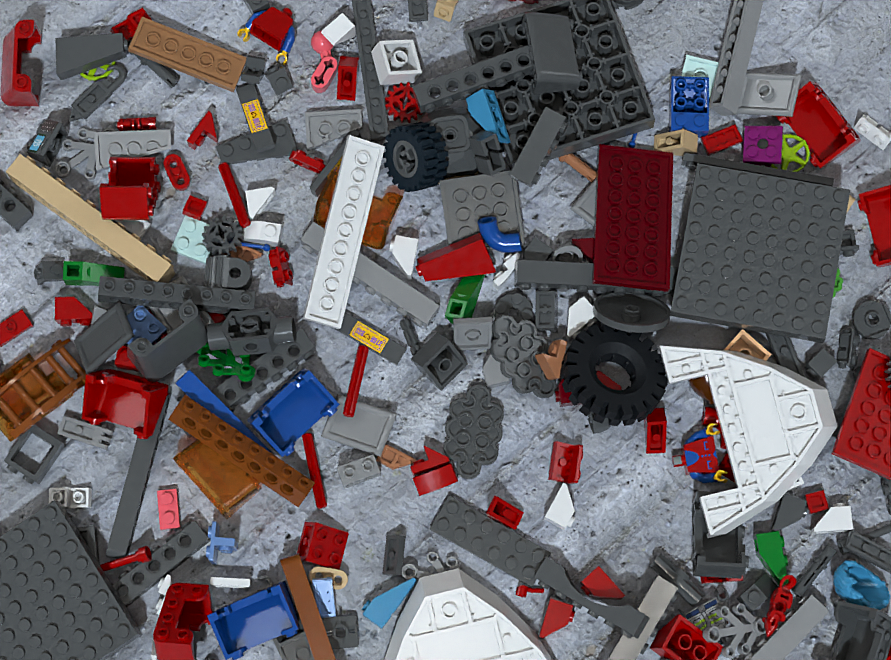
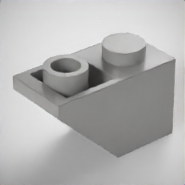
(493, 375)

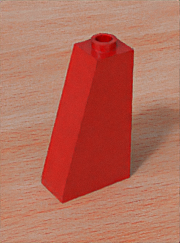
(457, 260)

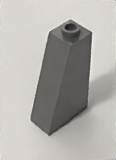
(89, 52)

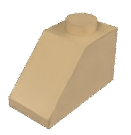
(676, 142)

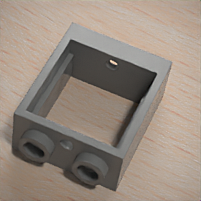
(57, 446)

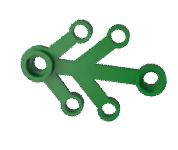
(244, 372)

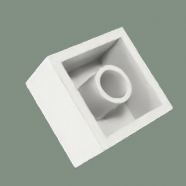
(396, 62)

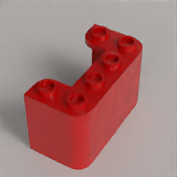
(130, 189)
(182, 612)

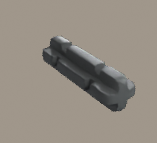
(410, 336)

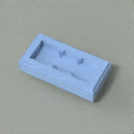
(324, 596)

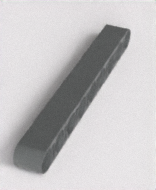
(134, 490)

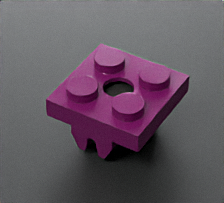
(763, 145)

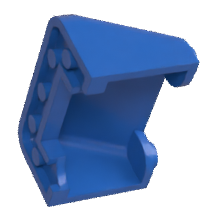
(292, 411)
(254, 620)

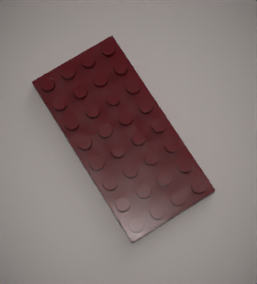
(633, 218)

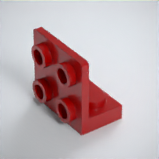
(322, 545)

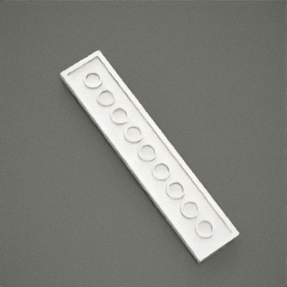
(343, 232)

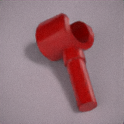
(522, 590)

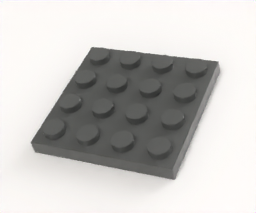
(480, 196)

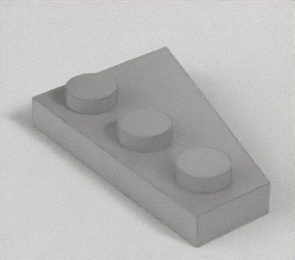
(330, 125)

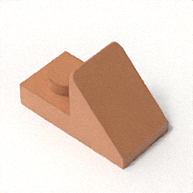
(552, 363)

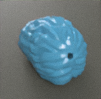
(860, 586)

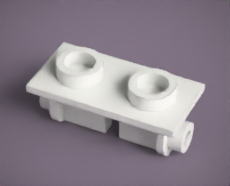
(867, 127)

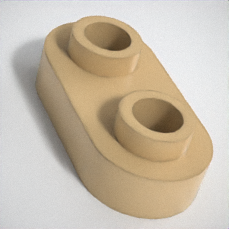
(330, 572)

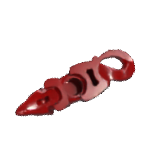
(779, 601)

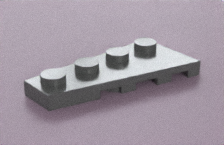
(243, 148)

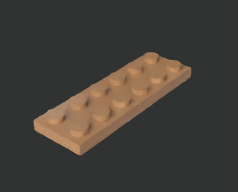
(187, 54)

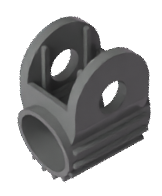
(220, 270)

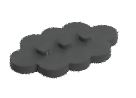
(516, 350)
(473, 431)

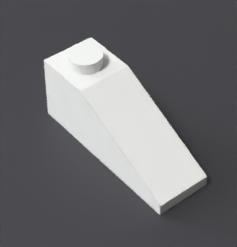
(262, 233)

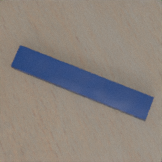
(202, 395)

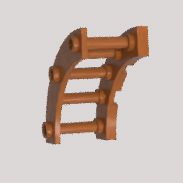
(55, 397)

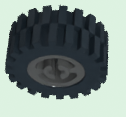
(415, 156)

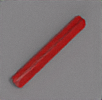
(234, 195)
(355, 382)
(314, 470)

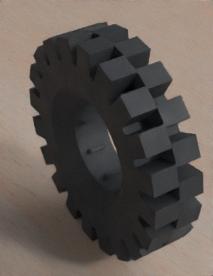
(626, 350)

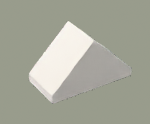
(339, 30)
(258, 200)

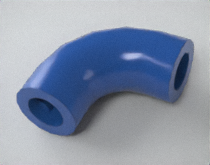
(496, 239)

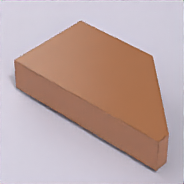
(245, 253)
(394, 458)

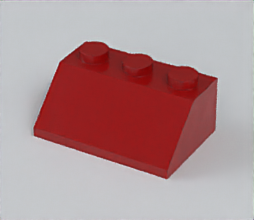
(684, 641)

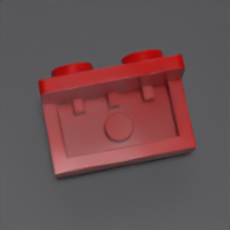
(565, 463)

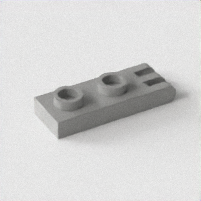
(84, 432)

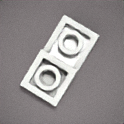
(509, 267)
(71, 497)
(163, 587)

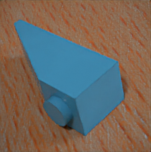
(486, 111)
(384, 605)

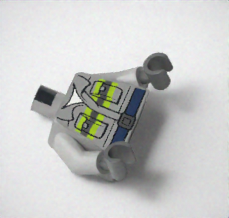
(706, 613)

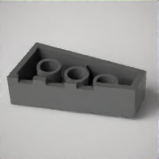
(539, 147)

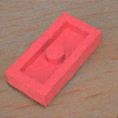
(168, 509)

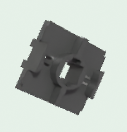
(349, 623)

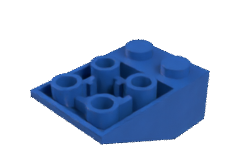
(689, 105)

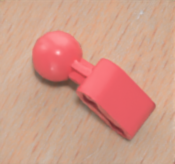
(323, 47)

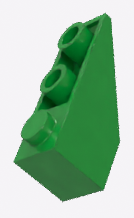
(89, 273)
(464, 298)
(770, 553)

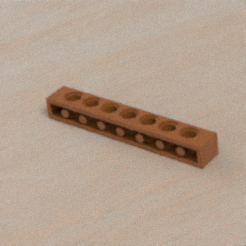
(241, 451)

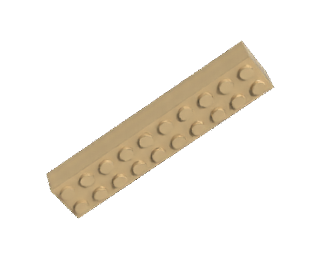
(89, 220)

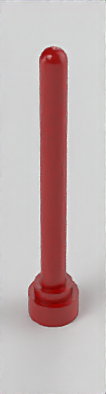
(142, 555)

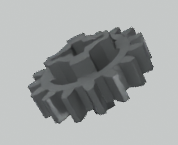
(213, 236)

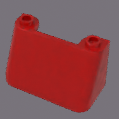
(15, 86)
(820, 125)
(878, 210)
(123, 400)

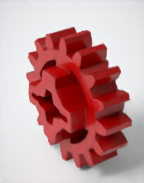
(397, 101)

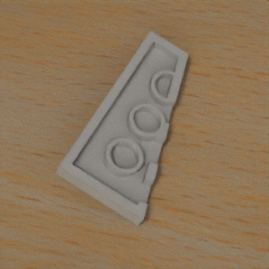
(129, 144)

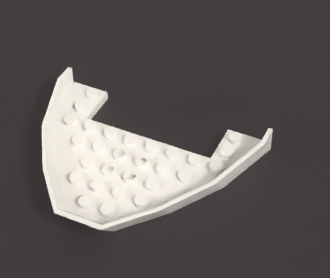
(768, 421)
(461, 620)

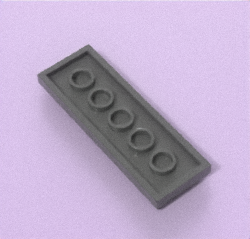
(489, 540)

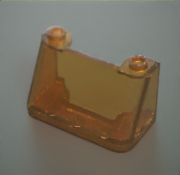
(380, 216)
(217, 477)

